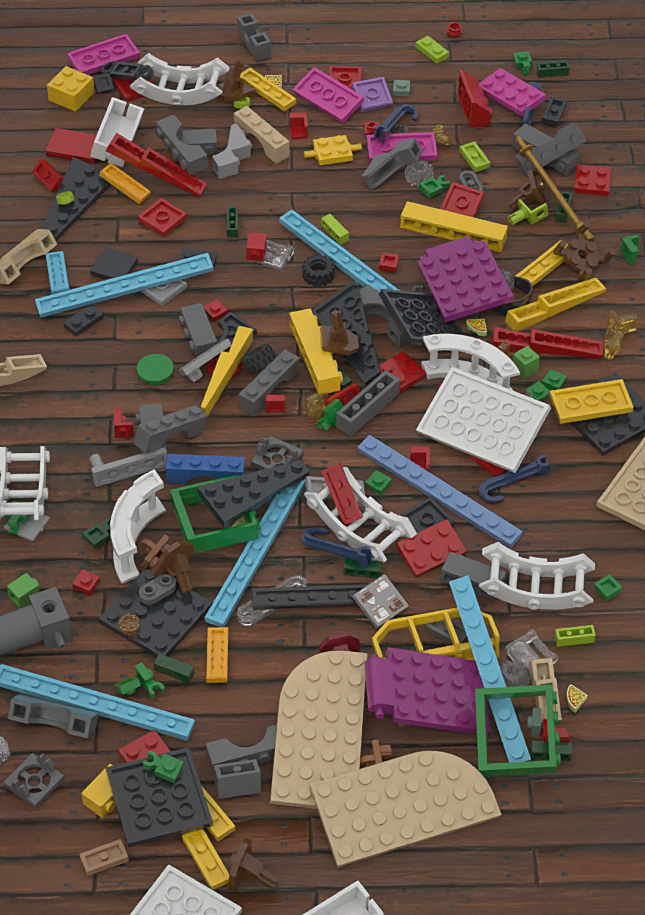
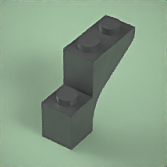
(386, 164)

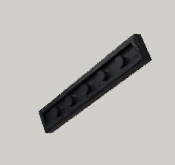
(304, 597)

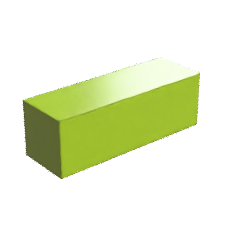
(335, 229)
(575, 635)

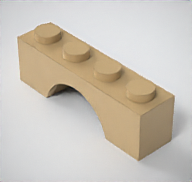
(274, 144)
(34, 245)

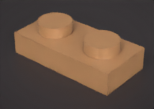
(104, 857)

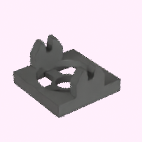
(261, 451)
(23, 791)

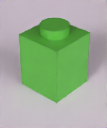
(526, 362)
(21, 589)

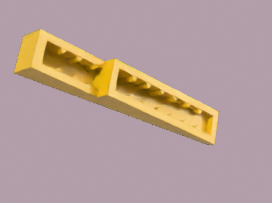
(553, 303)
(226, 366)

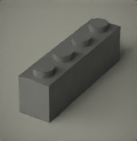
(564, 164)
(367, 403)

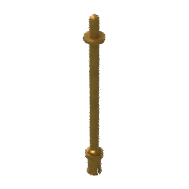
(526, 151)

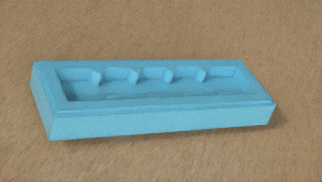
(57, 272)

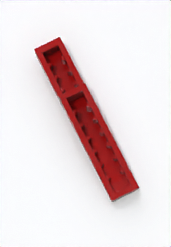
(155, 164)
(548, 343)

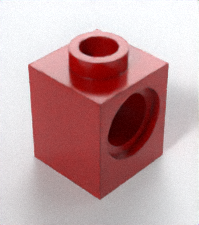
(256, 247)

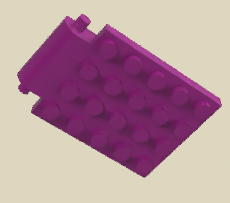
(463, 278)
(424, 690)

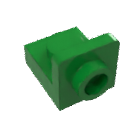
(629, 248)

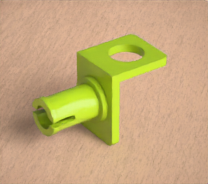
(525, 213)

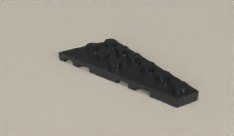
(86, 187)
(350, 305)
(247, 492)

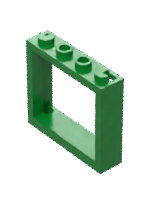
(215, 539)
(517, 768)

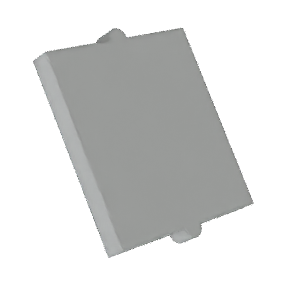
(31, 528)

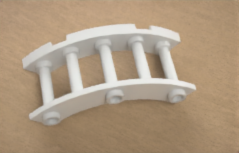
(182, 75)
(497, 359)
(25, 508)
(130, 519)
(397, 524)
(537, 568)

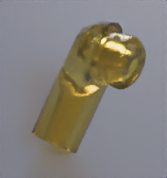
(439, 134)

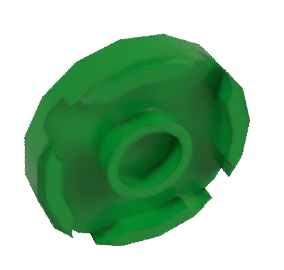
(155, 369)

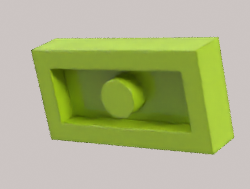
(432, 49)
(474, 156)

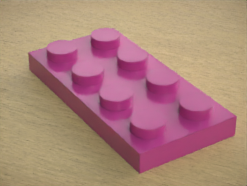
(93, 57)
(512, 92)
(328, 95)
(426, 141)

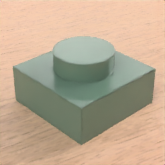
(401, 88)
(534, 722)

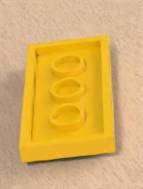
(591, 401)

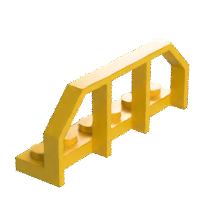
(456, 650)

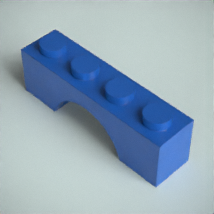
(183, 467)

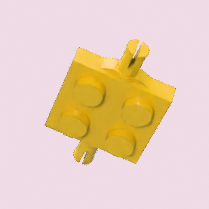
(332, 150)

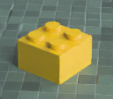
(70, 88)

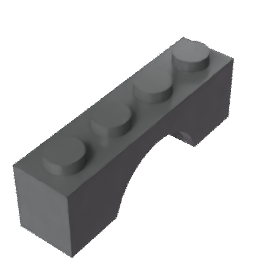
(563, 142)
(191, 157)
(374, 306)
(282, 368)
(154, 433)
(71, 719)
(224, 752)

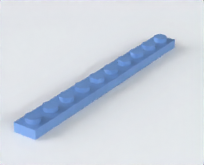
(440, 491)

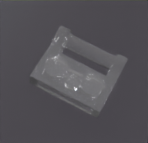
(277, 255)
(524, 653)

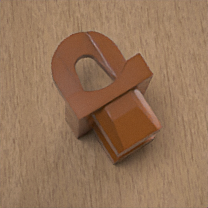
(153, 550)
(378, 753)

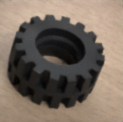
(318, 262)
(258, 358)

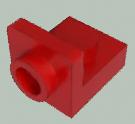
(121, 427)

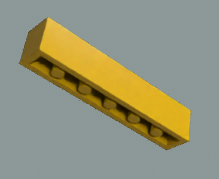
(452, 225)
(319, 362)

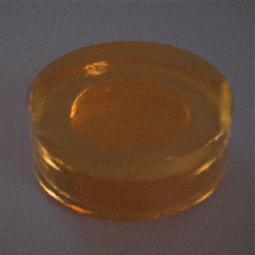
(129, 624)

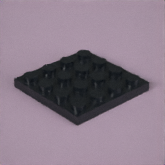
(417, 315)
(615, 430)
(162, 623)
(154, 806)

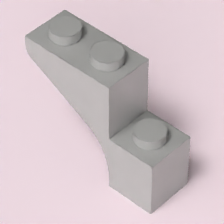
(238, 148)

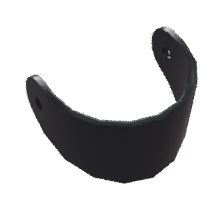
(524, 285)

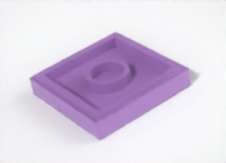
(374, 93)

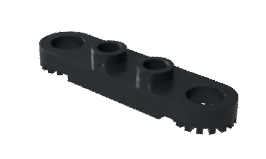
(127, 71)

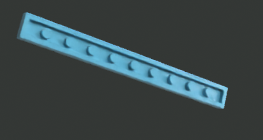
(328, 247)
(124, 285)
(252, 556)
(489, 669)
(98, 702)

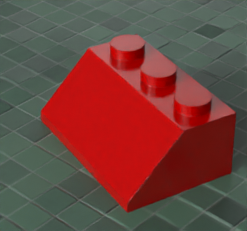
(473, 101)

